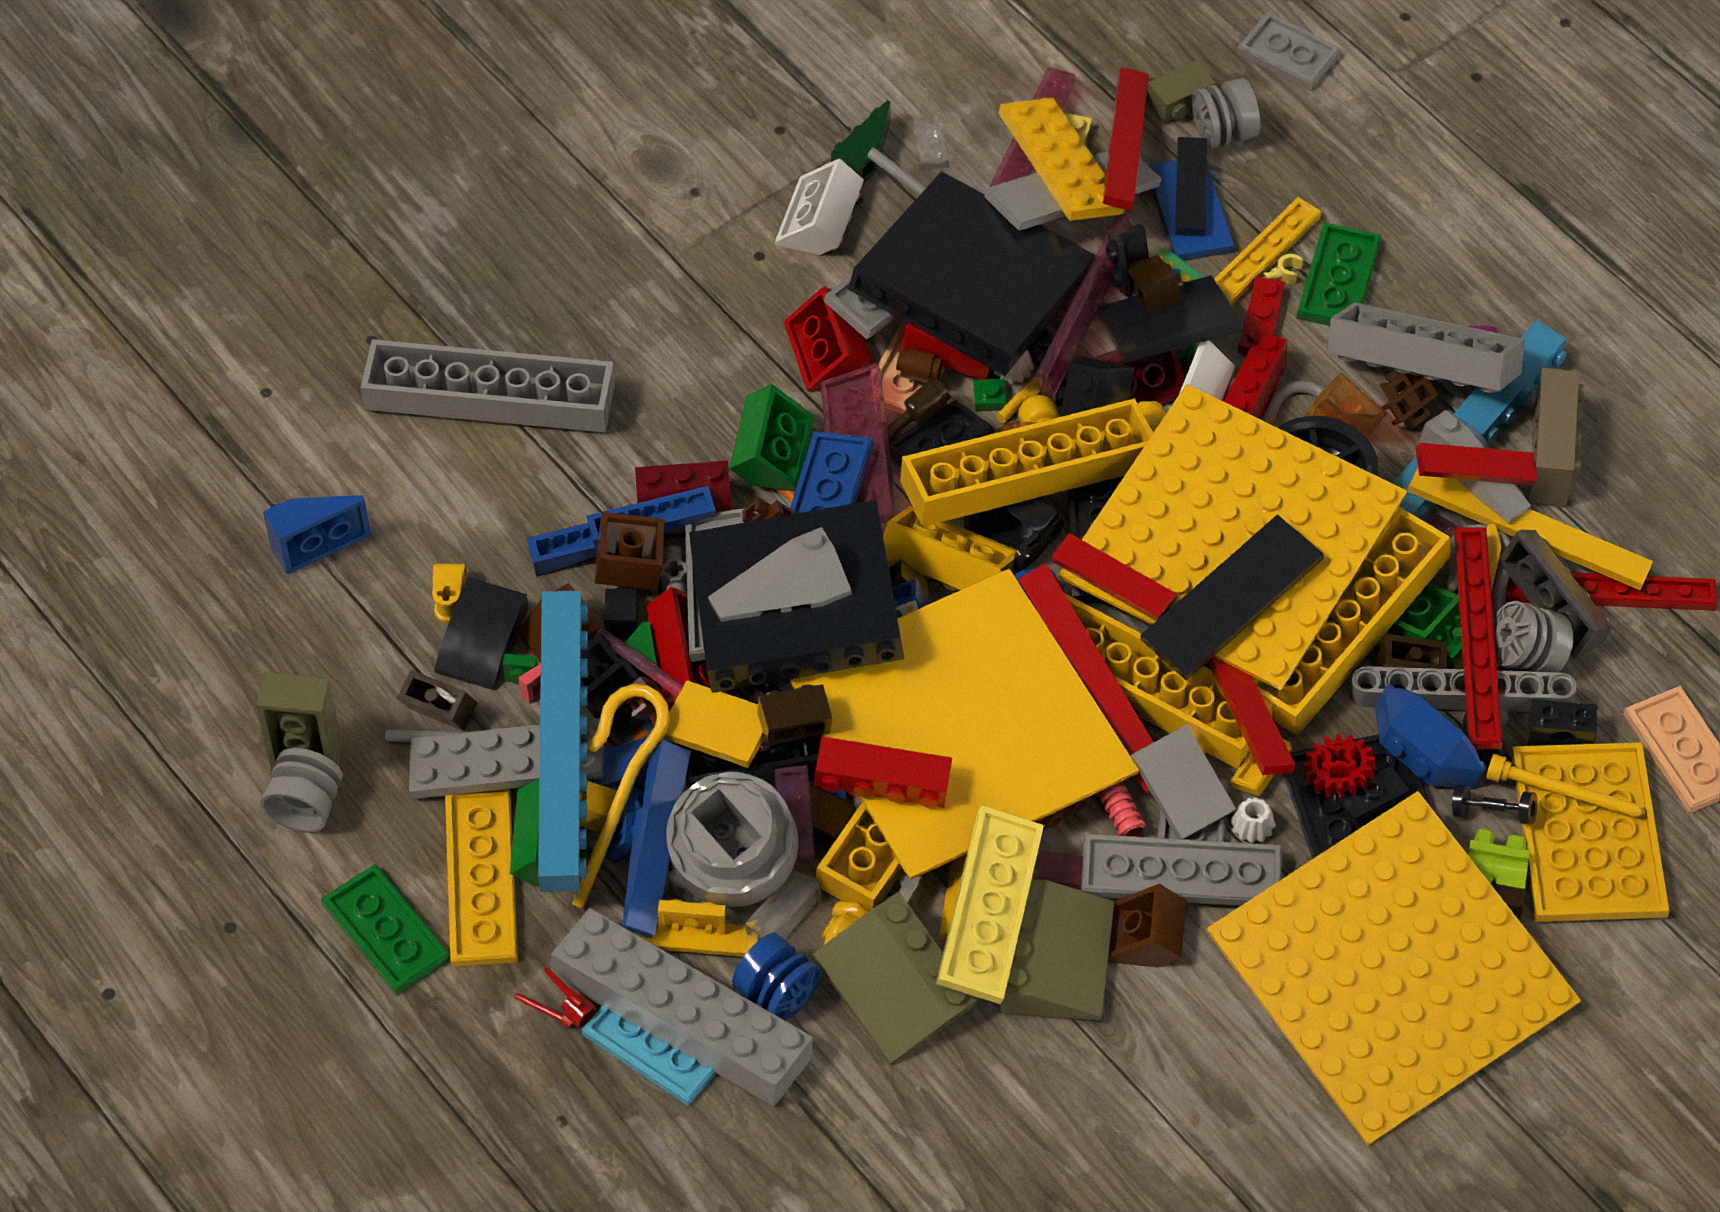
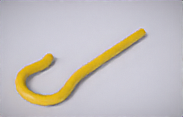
(629, 776)

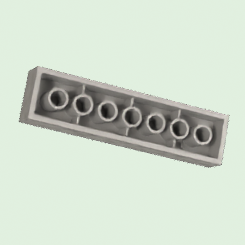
(488, 385)
(682, 1006)

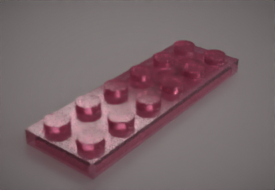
(857, 408)

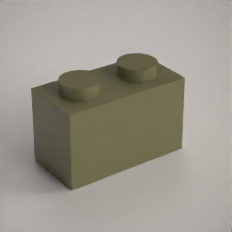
(1172, 93)

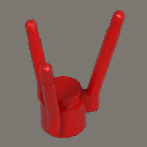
(576, 1006)

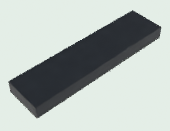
(1191, 186)

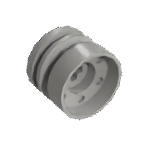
(1226, 112)
(1531, 638)
(301, 790)

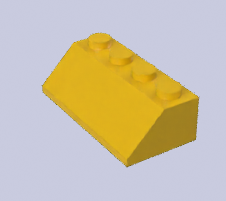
(945, 551)

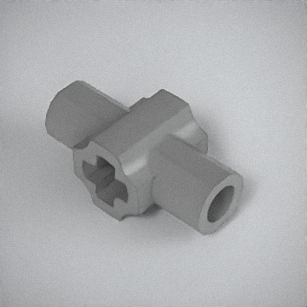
(673, 570)

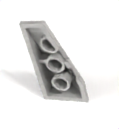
(1502, 498)
(793, 575)

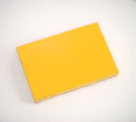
(715, 724)

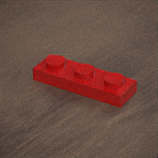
(1262, 311)

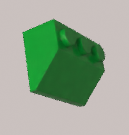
(772, 440)
(526, 835)

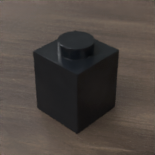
(621, 611)

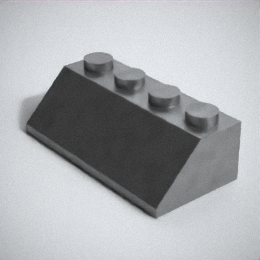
(1551, 586)

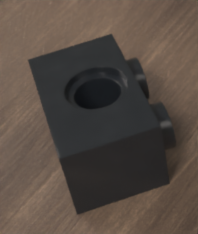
(1561, 723)

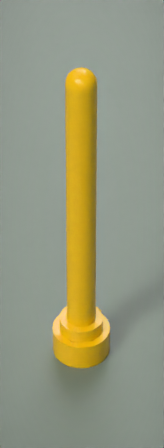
(1501, 770)

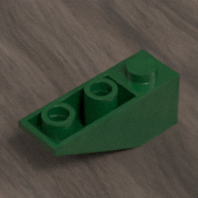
(862, 139)

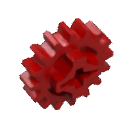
(1340, 765)

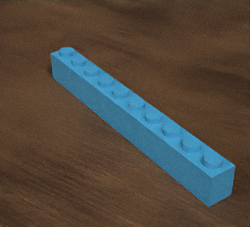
(1490, 411)
(560, 742)

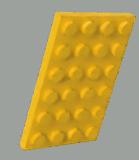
(1585, 856)

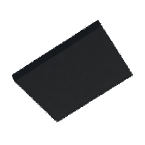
(1199, 318)
(1322, 817)

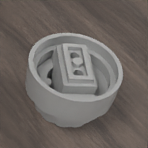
(756, 824)

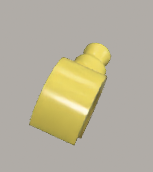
(1282, 274)

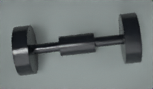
(1462, 800)

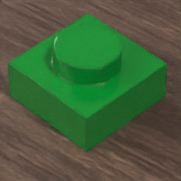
(989, 394)
(516, 666)

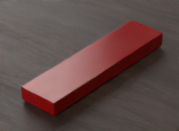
(1476, 464)
(1113, 577)

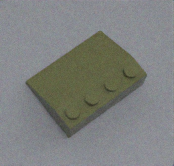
(1060, 954)
(888, 978)

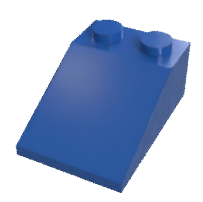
(314, 528)

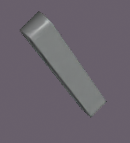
(1448, 680)

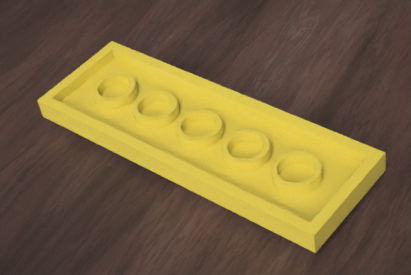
(990, 905)

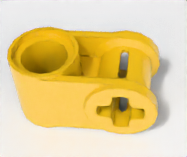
(447, 586)

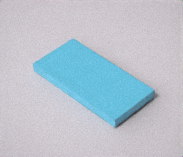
(648, 1055)

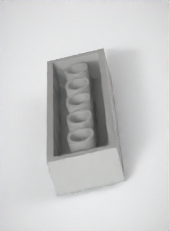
(1426, 347)

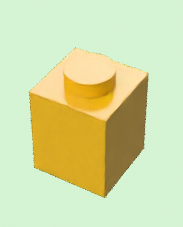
(598, 805)

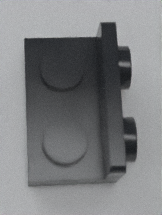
(1125, 247)

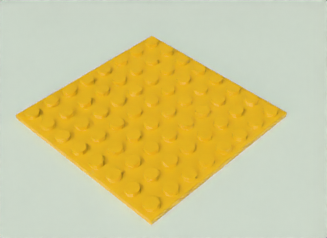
(1212, 485)
(996, 697)
(1393, 967)

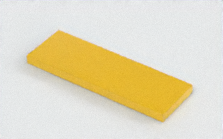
(480, 878)

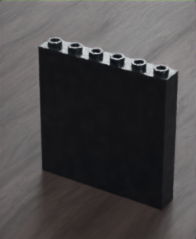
(971, 274)
(806, 640)

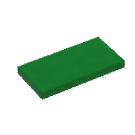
(1338, 272)
(385, 929)

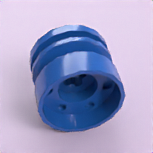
(776, 976)

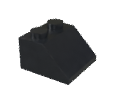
(1095, 384)

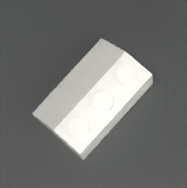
(820, 209)
(1210, 371)

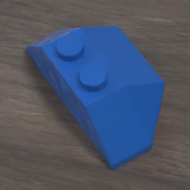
(1426, 740)

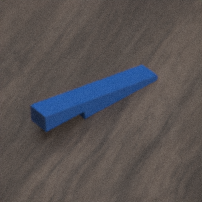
(580, 542)
(649, 848)

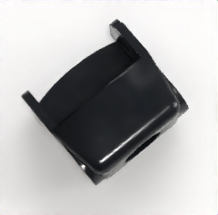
(1022, 526)

